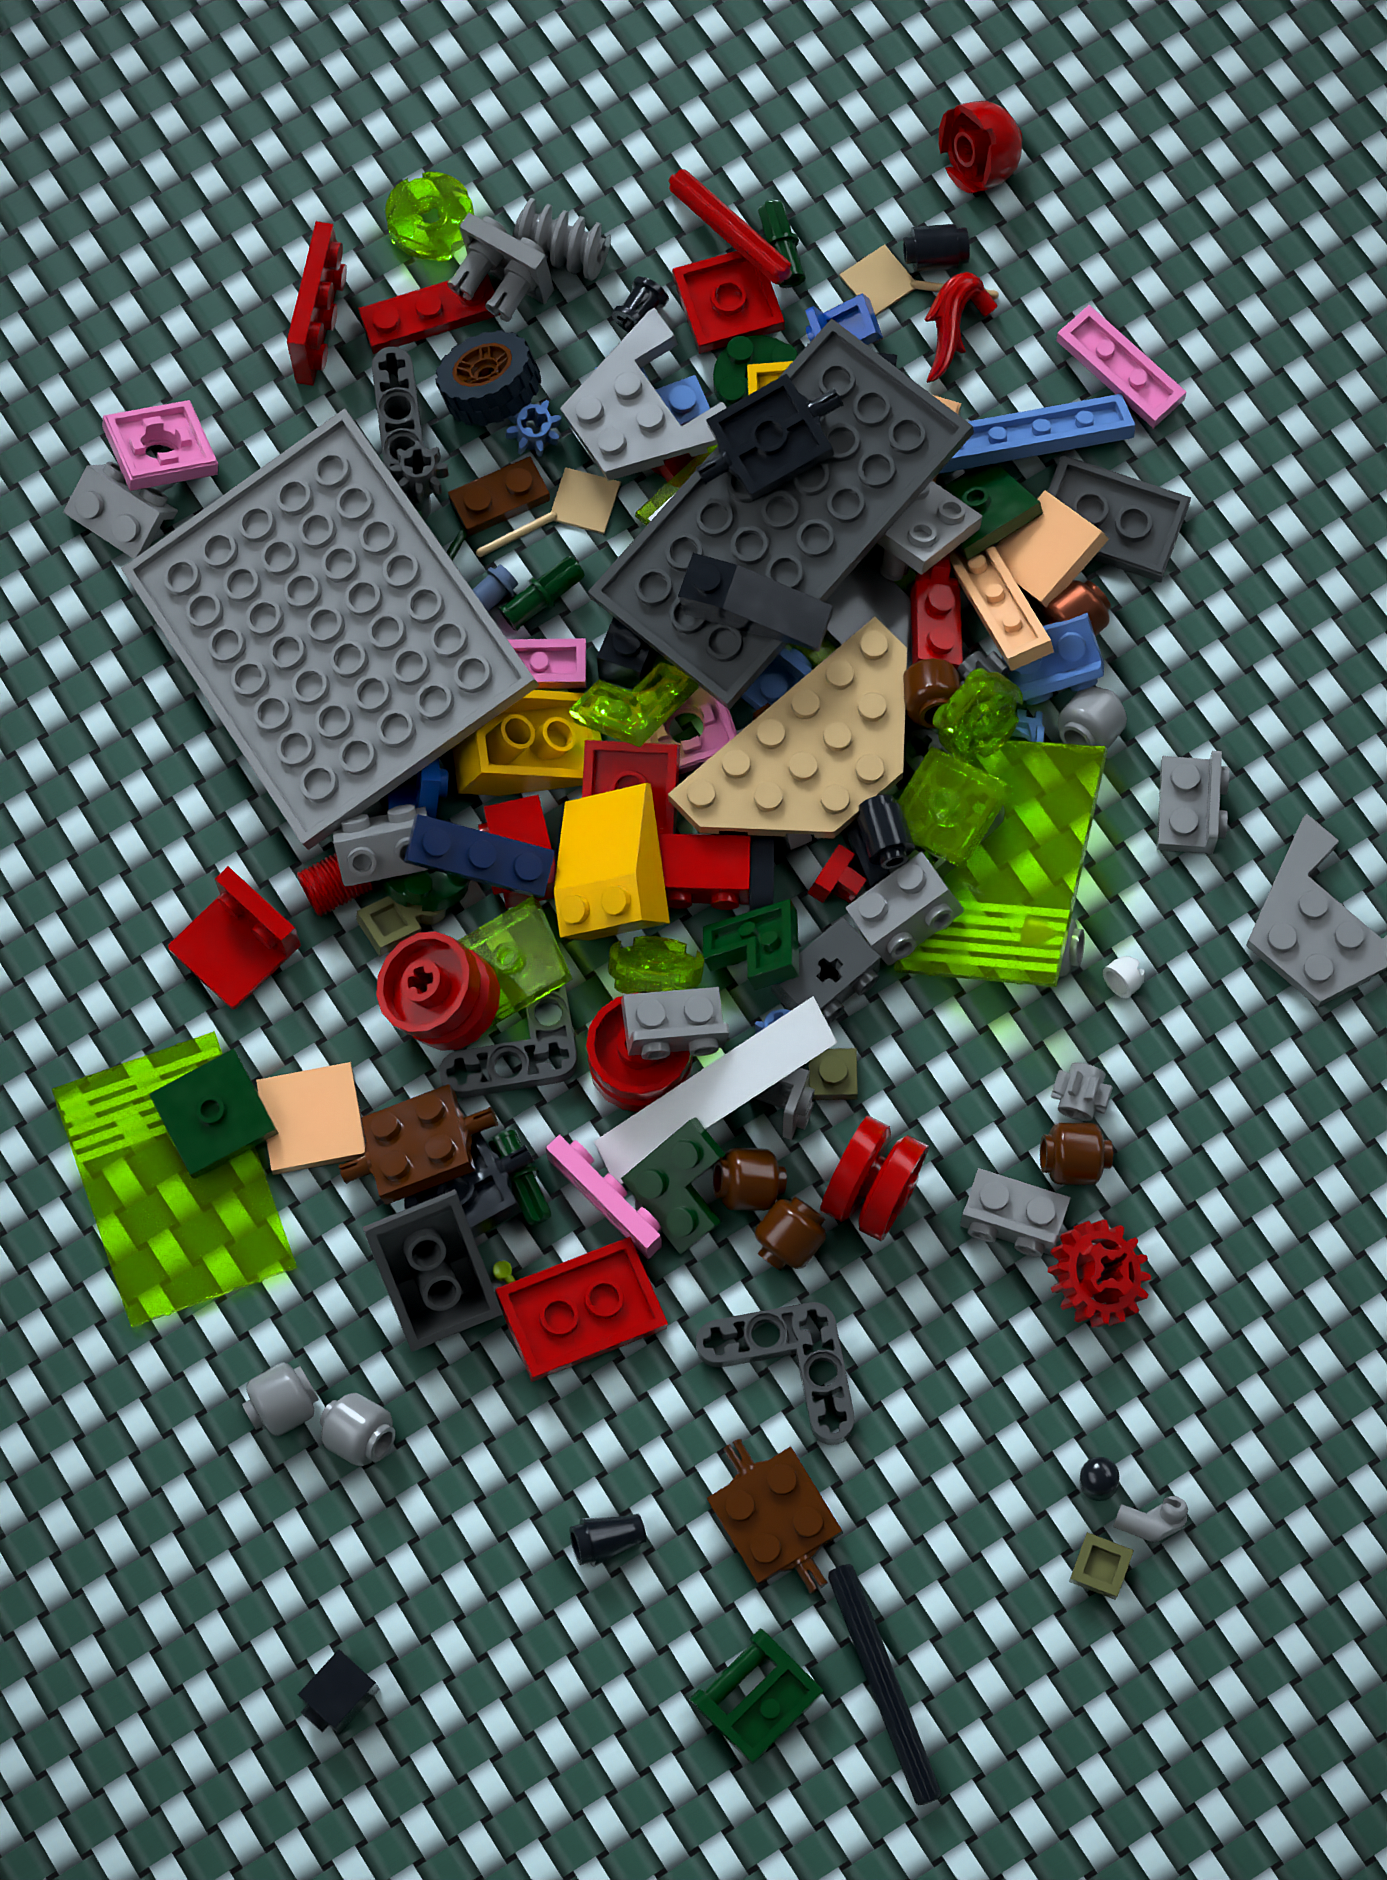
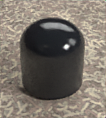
(1099, 1478)

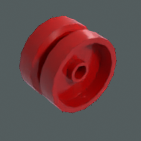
(438, 991)
(626, 1079)
(870, 1176)

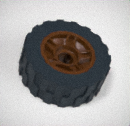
(488, 378)

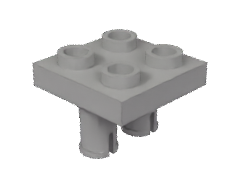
(514, 261)
(926, 532)

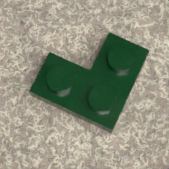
(761, 937)
(665, 1185)

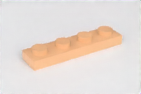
(1001, 607)

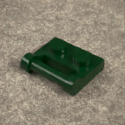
(768, 1708)

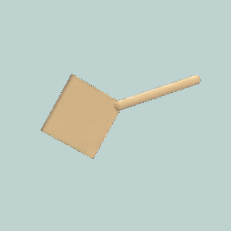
(885, 280)
(580, 502)

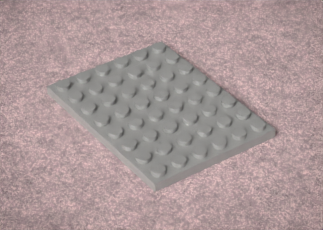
(328, 629)

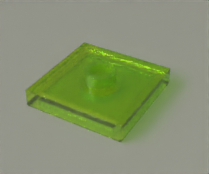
(951, 806)
(522, 954)

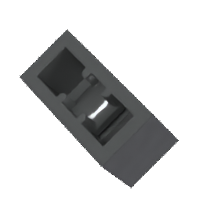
(834, 951)

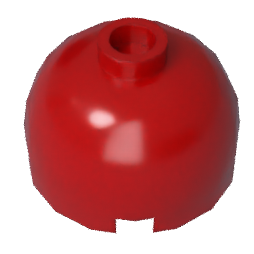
(980, 144)

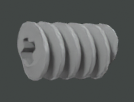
(562, 241)

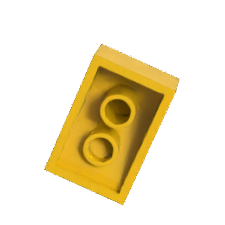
(525, 748)
(609, 866)

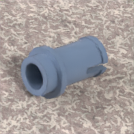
(495, 587)

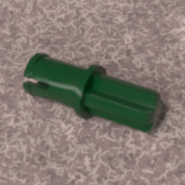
(779, 235)
(542, 592)
(523, 1181)

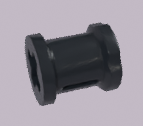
(645, 292)

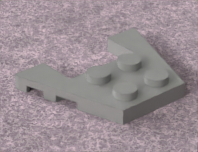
(623, 415)
(1308, 932)

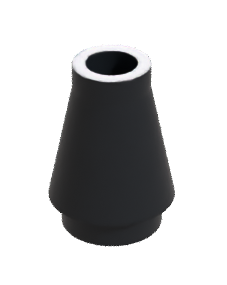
(605, 1537)

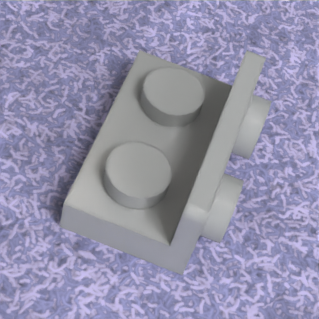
(1191, 802)
(674, 1022)
(1014, 1213)

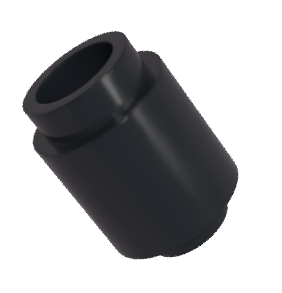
(936, 247)
(885, 831)

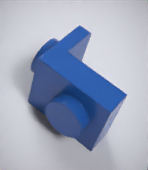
(854, 315)
(429, 785)

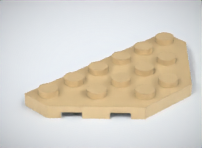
(812, 750)

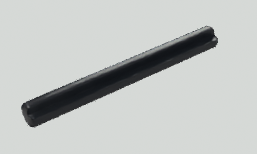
(884, 1685)

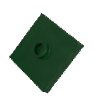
(999, 500)
(213, 1113)

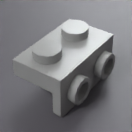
(114, 512)
(376, 845)
(905, 909)
(793, 1096)

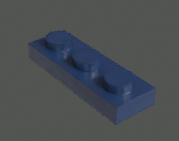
(479, 856)

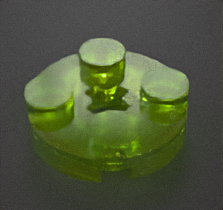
(422, 239)
(980, 694)
(654, 965)

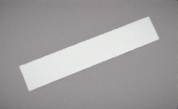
(720, 1086)

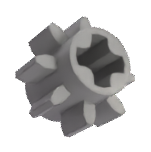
(1081, 1091)

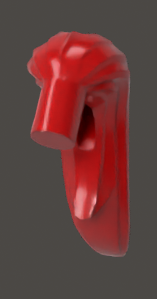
(947, 314)

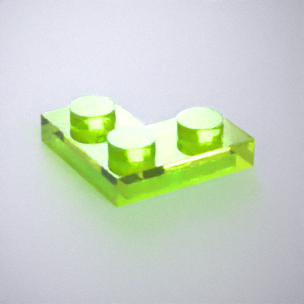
(635, 713)

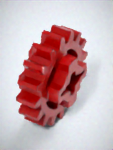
(1099, 1273)

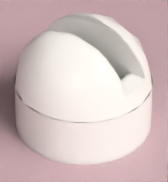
(1124, 976)

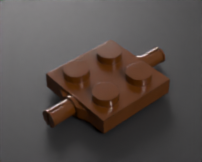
(418, 1144)
(775, 1515)

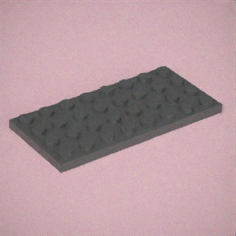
(801, 534)

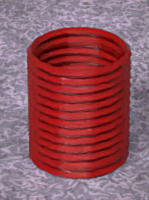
(325, 886)

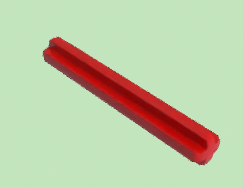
(730, 226)

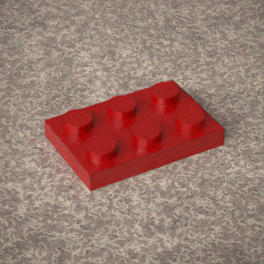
(314, 305)
(581, 1309)

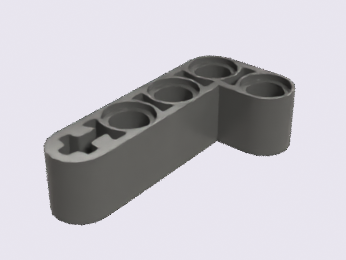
(406, 431)

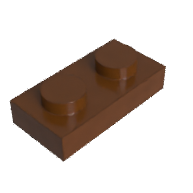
(499, 496)

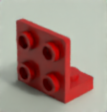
(235, 941)

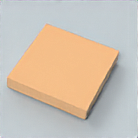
(1050, 549)
(314, 1118)

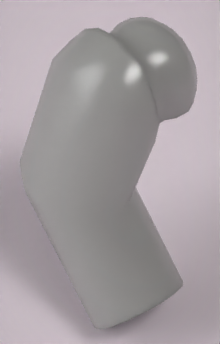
(1156, 1523)

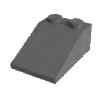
(432, 1270)

